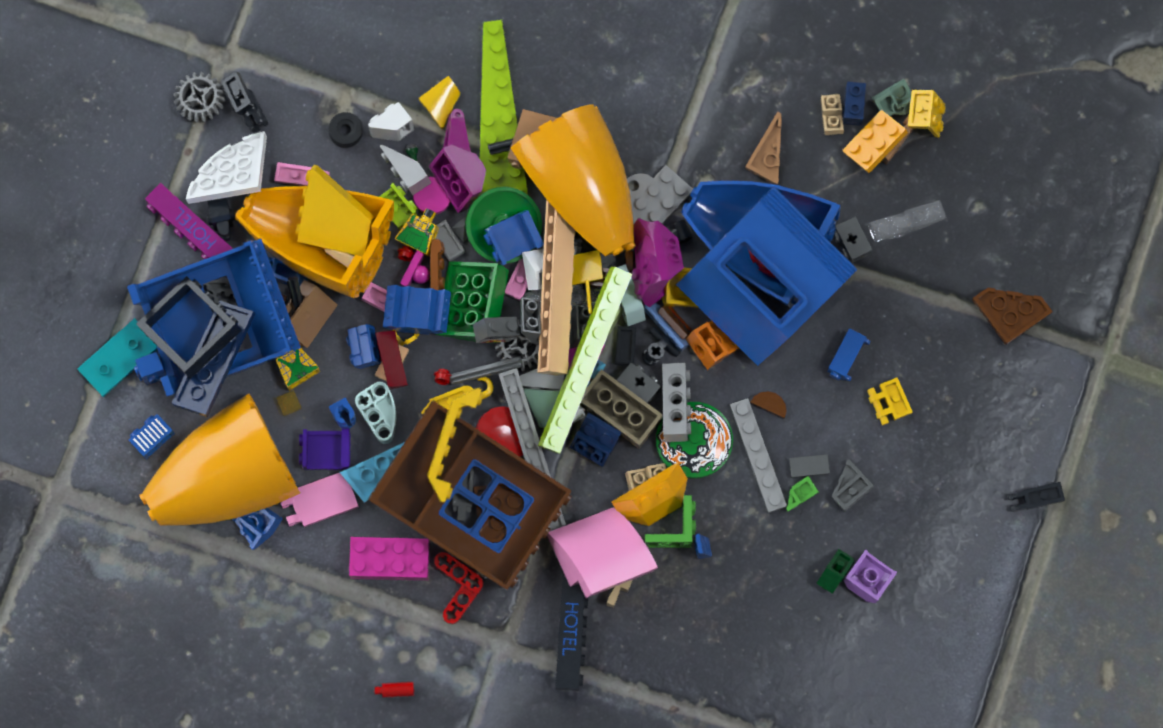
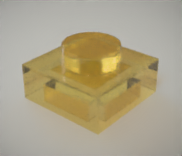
(289, 403)

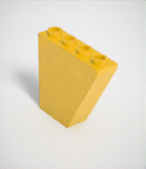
(332, 216)

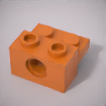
(711, 344)

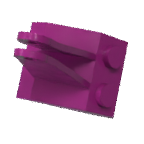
(456, 167)

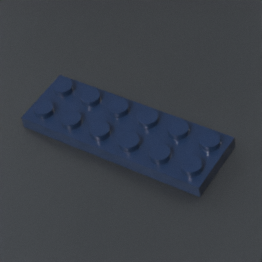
(202, 389)

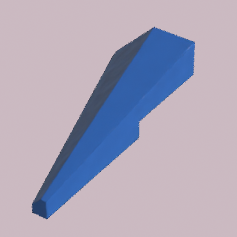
(258, 526)

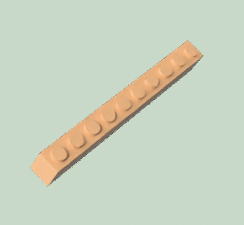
(556, 294)

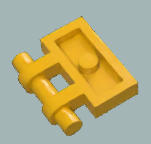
(895, 399)

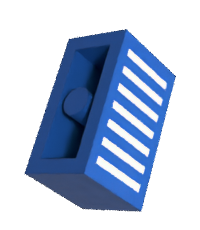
(151, 436)

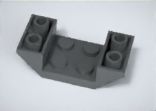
(532, 323)

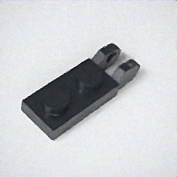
(1038, 496)

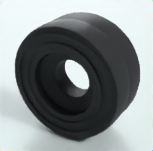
(345, 119)

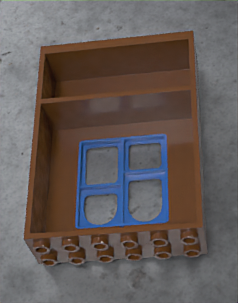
(411, 498)

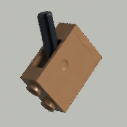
(308, 309)

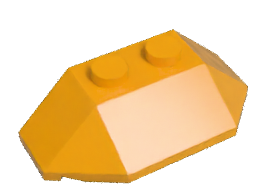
(654, 497)

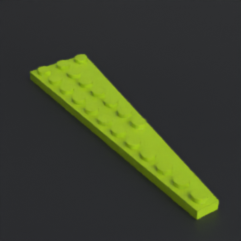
(497, 111)

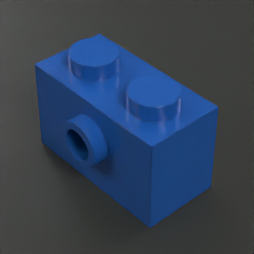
(150, 368)

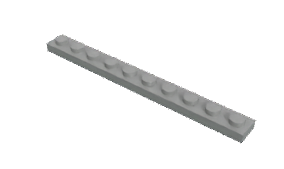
(525, 428)

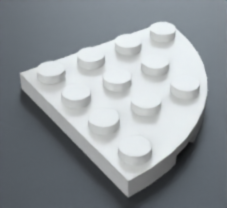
(231, 171)

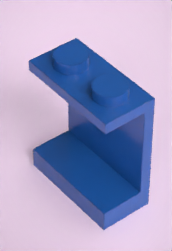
(513, 237)

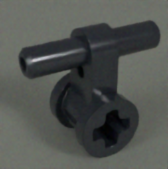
(658, 348)

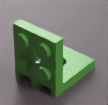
(676, 540)

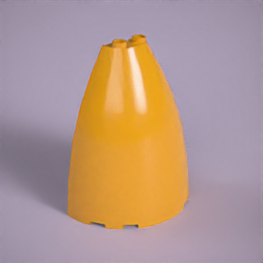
(582, 177)
(274, 219)
(220, 471)

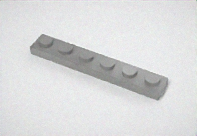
(758, 455)

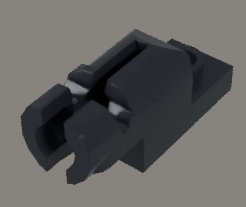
(244, 101)

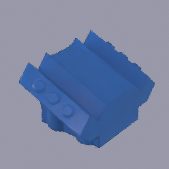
(416, 310)

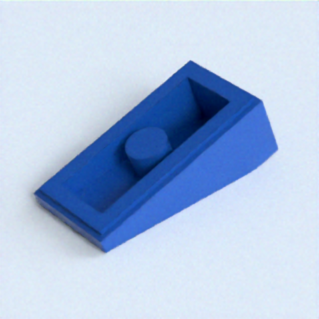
(702, 546)

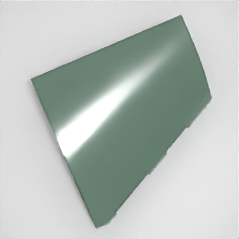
(894, 99)
(541, 404)

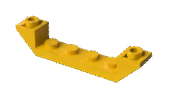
(469, 399)

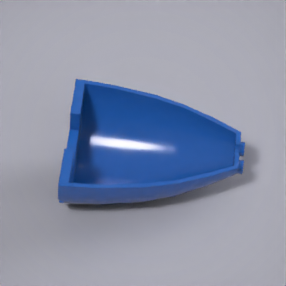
(722, 204)

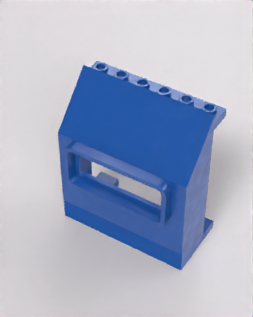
(791, 252)
(187, 320)

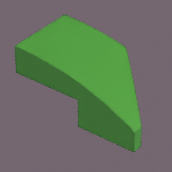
(801, 492)

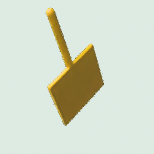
(587, 269)

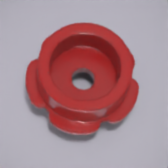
(405, 253)
(442, 377)

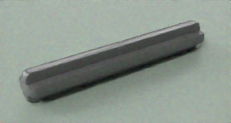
(486, 370)

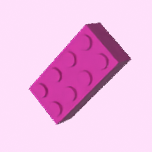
(389, 558)

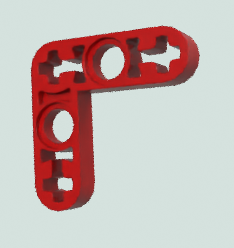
(464, 589)

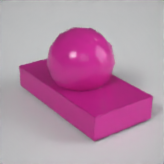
(416, 271)

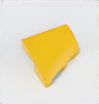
(441, 100)

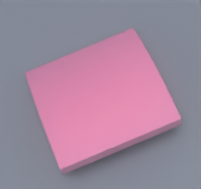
(601, 552)

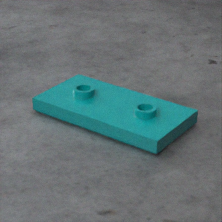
(116, 358)

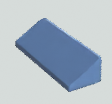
(652, 312)

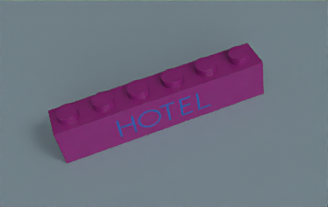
(185, 223)

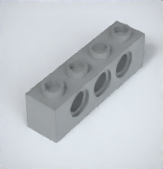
(673, 430)

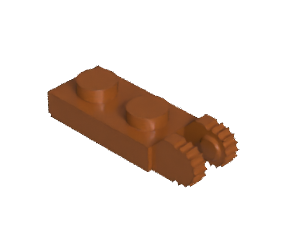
(437, 264)

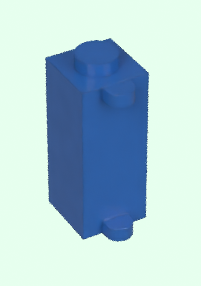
(846, 355)

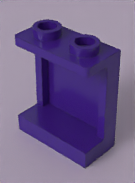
(325, 450)

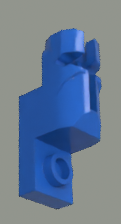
(343, 414)

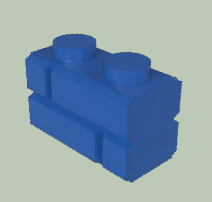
(363, 346)

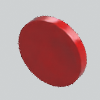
(500, 427)

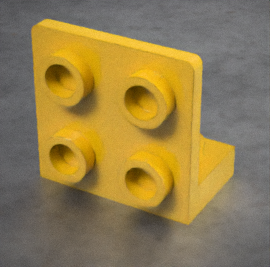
(926, 111)

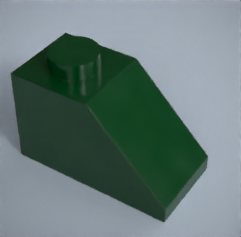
(835, 571)

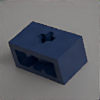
(854, 103)

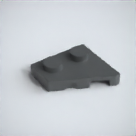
(851, 487)

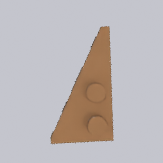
(766, 156)

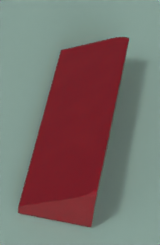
(391, 359)

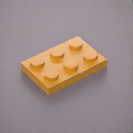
(875, 141)

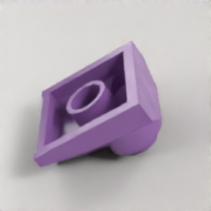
(869, 578)

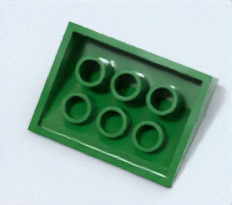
(475, 295)

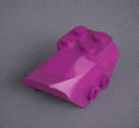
(656, 260)

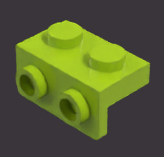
(402, 208)

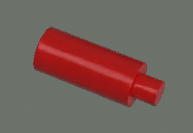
(398, 689)

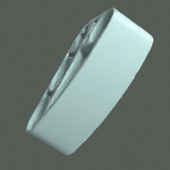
(631, 306)
(380, 405)

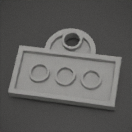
(658, 196)

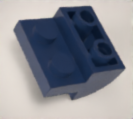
(595, 439)

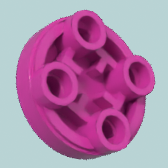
(432, 197)

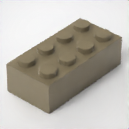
(620, 409)

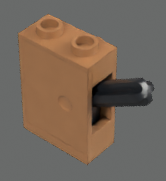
(527, 124)

